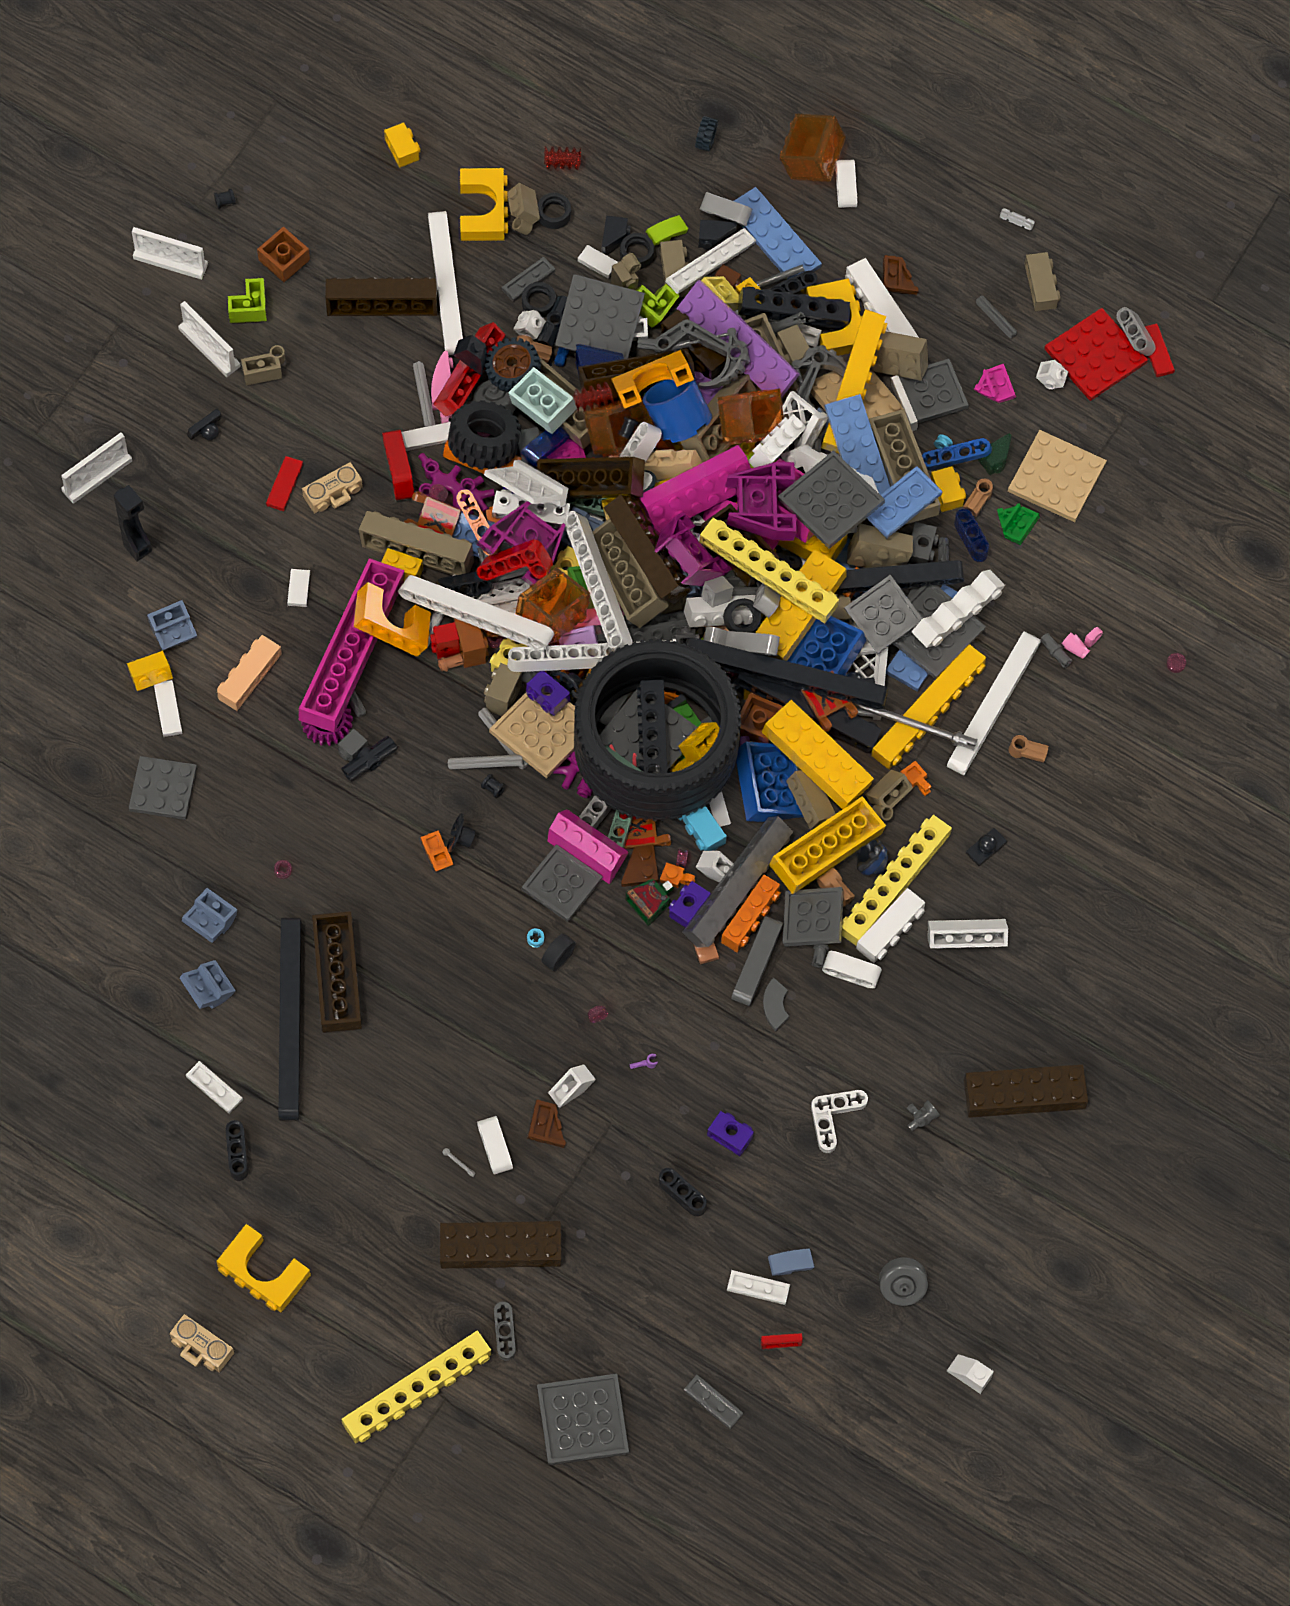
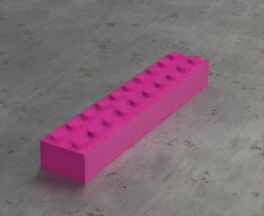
(347, 653)

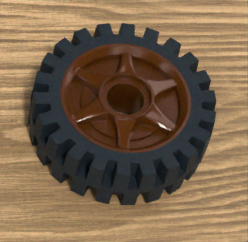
(507, 354)

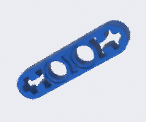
(955, 451)

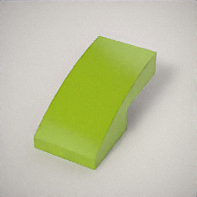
(666, 229)

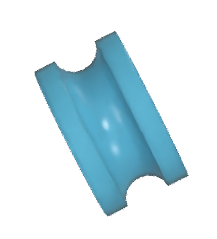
(942, 441)
(540, 940)

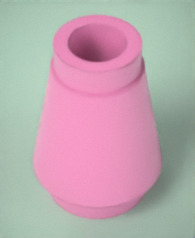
(1075, 645)

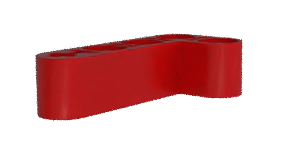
(398, 464)
(526, 554)

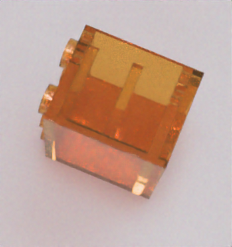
(812, 147)
(750, 415)
(607, 420)
(555, 603)

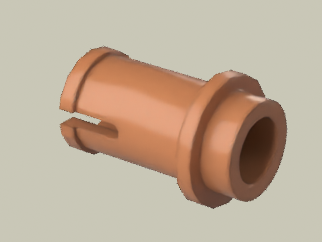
(450, 662)

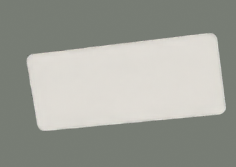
(719, 810)

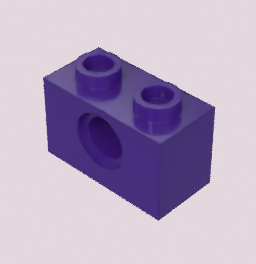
(545, 683)
(690, 893)
(735, 1143)

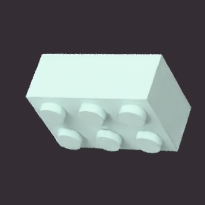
(542, 400)

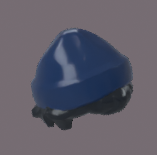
(872, 858)

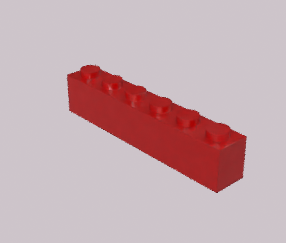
(463, 377)

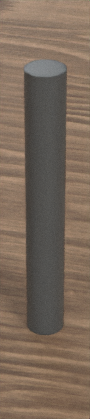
(780, 276)

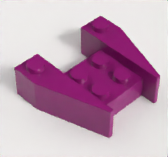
(759, 501)
(520, 527)
(690, 552)

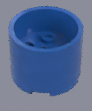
(677, 409)

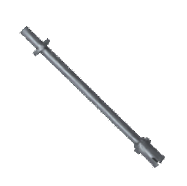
(956, 738)

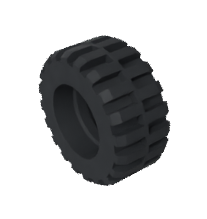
(489, 419)

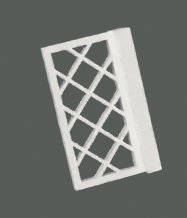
(171, 258)
(207, 341)
(814, 425)
(98, 468)
(529, 483)
(503, 598)
(879, 674)

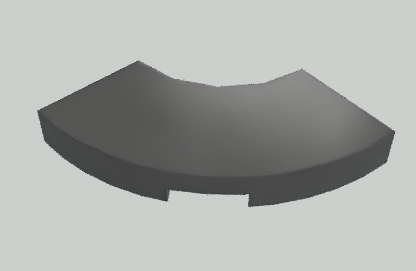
(773, 1004)

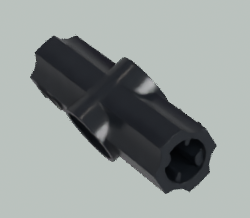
(550, 330)
(369, 758)

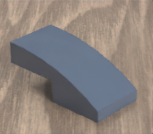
(790, 1261)

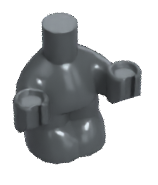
(923, 1116)

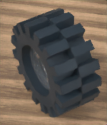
(706, 133)

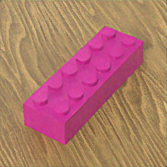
(694, 489)

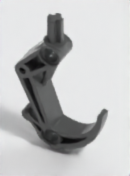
(687, 330)
(829, 361)

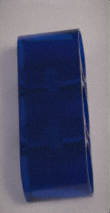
(544, 445)
(971, 527)

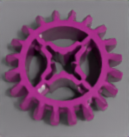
(315, 733)

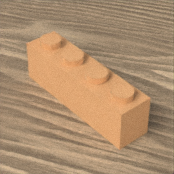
(249, 672)

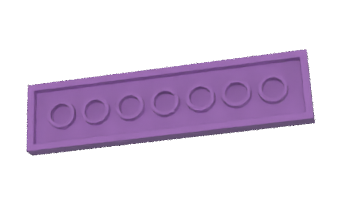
(766, 366)

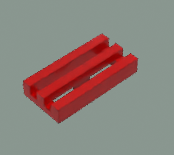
(781, 1341)

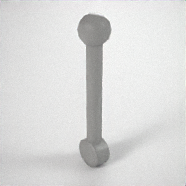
(446, 1152)

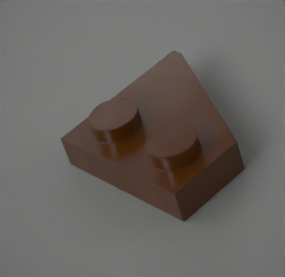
(896, 276)
(640, 866)
(545, 1124)

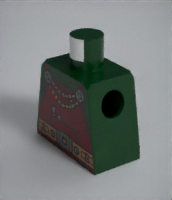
(649, 899)

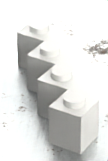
(808, 458)
(954, 613)

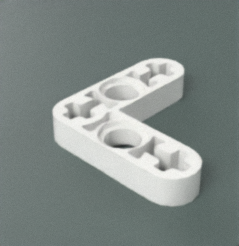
(825, 1114)

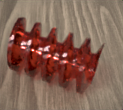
(562, 158)
(593, 396)

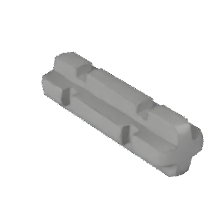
(1017, 219)

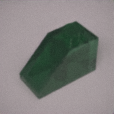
(996, 460)

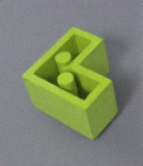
(656, 305)
(249, 306)

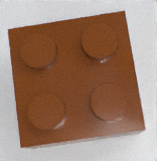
(283, 254)
(472, 644)
(755, 715)

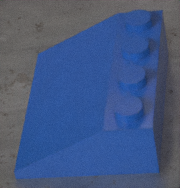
(829, 646)
(763, 782)

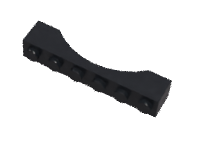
(128, 506)

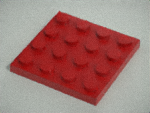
(1096, 354)

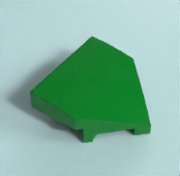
(1017, 522)

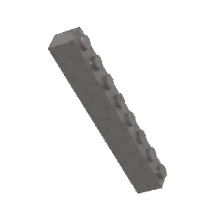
(737, 882)

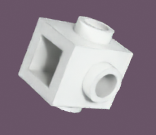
(529, 324)
(1052, 374)

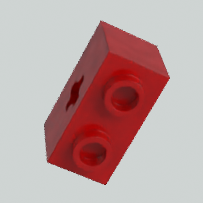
(445, 640)

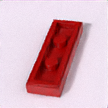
(1160, 358)
(284, 483)

